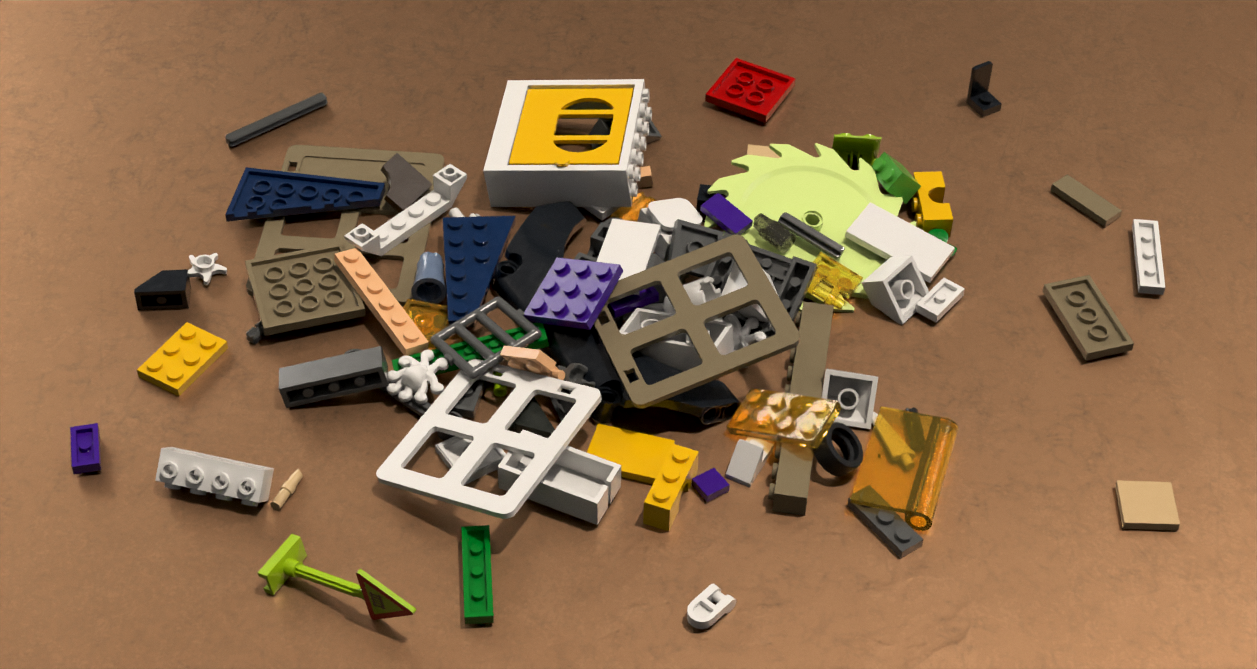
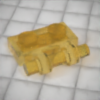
(835, 276)

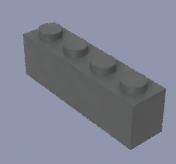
(333, 377)

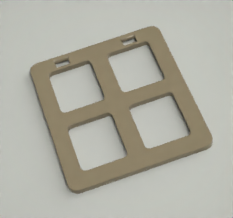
(691, 320)

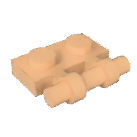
(531, 361)

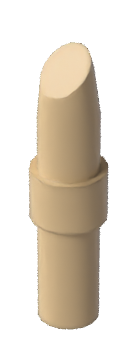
(286, 490)

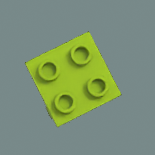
(856, 147)

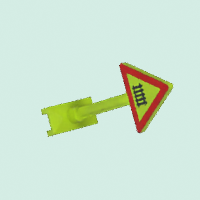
(288, 562)

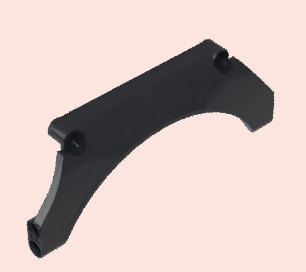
(518, 279)

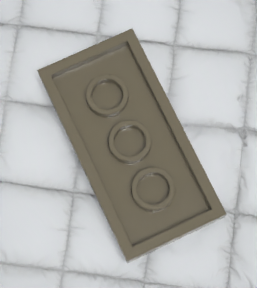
(1088, 317)

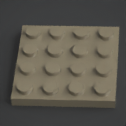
(302, 289)

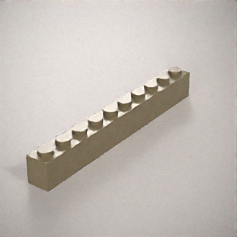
(806, 379)

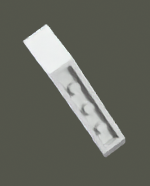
(446, 189)

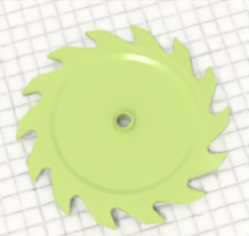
(815, 191)

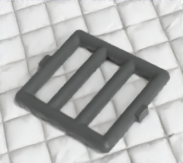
(480, 315)

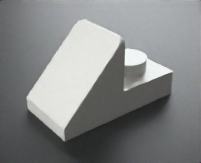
(748, 460)

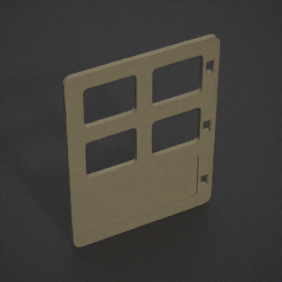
(356, 165)

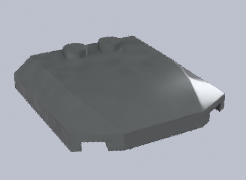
(788, 275)

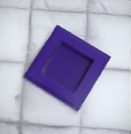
(710, 484)

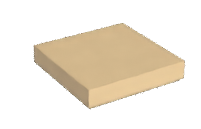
(1147, 505)

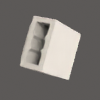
(665, 214)

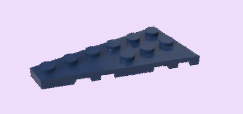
(281, 193)
(471, 257)

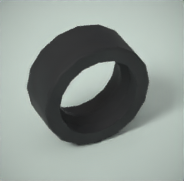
(849, 446)

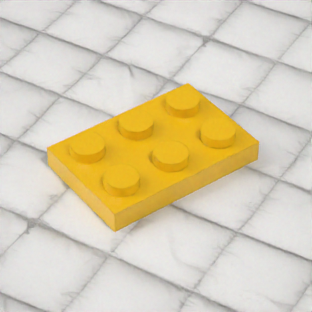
(182, 359)

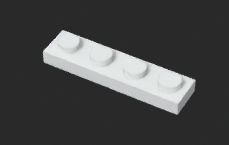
(1148, 257)

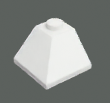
(855, 394)

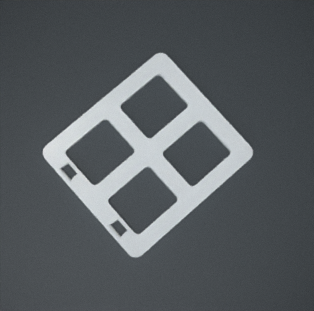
(489, 436)

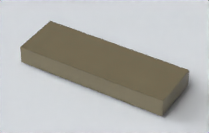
(1086, 200)

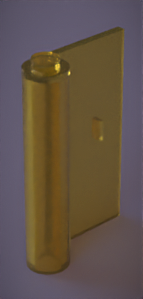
(906, 465)

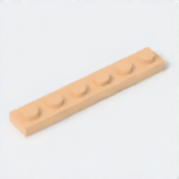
(381, 302)

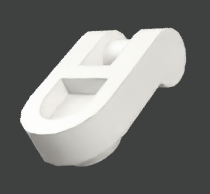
(703, 613)

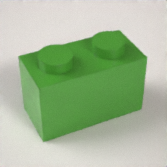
(895, 177)

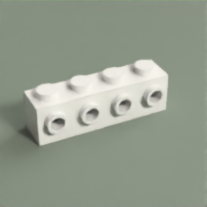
(215, 475)

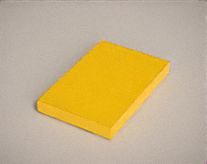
(636, 452)

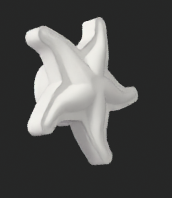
(205, 267)

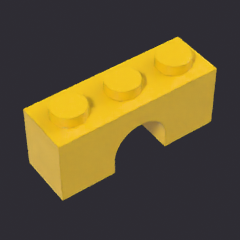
(929, 204)
(664, 496)

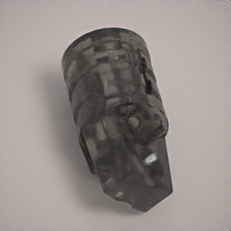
(774, 233)

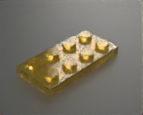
(784, 417)

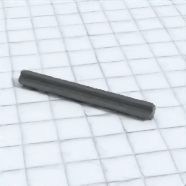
(276, 119)

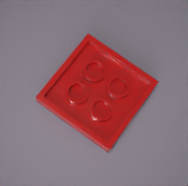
(750, 90)

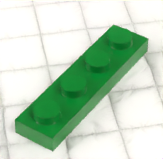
(477, 575)

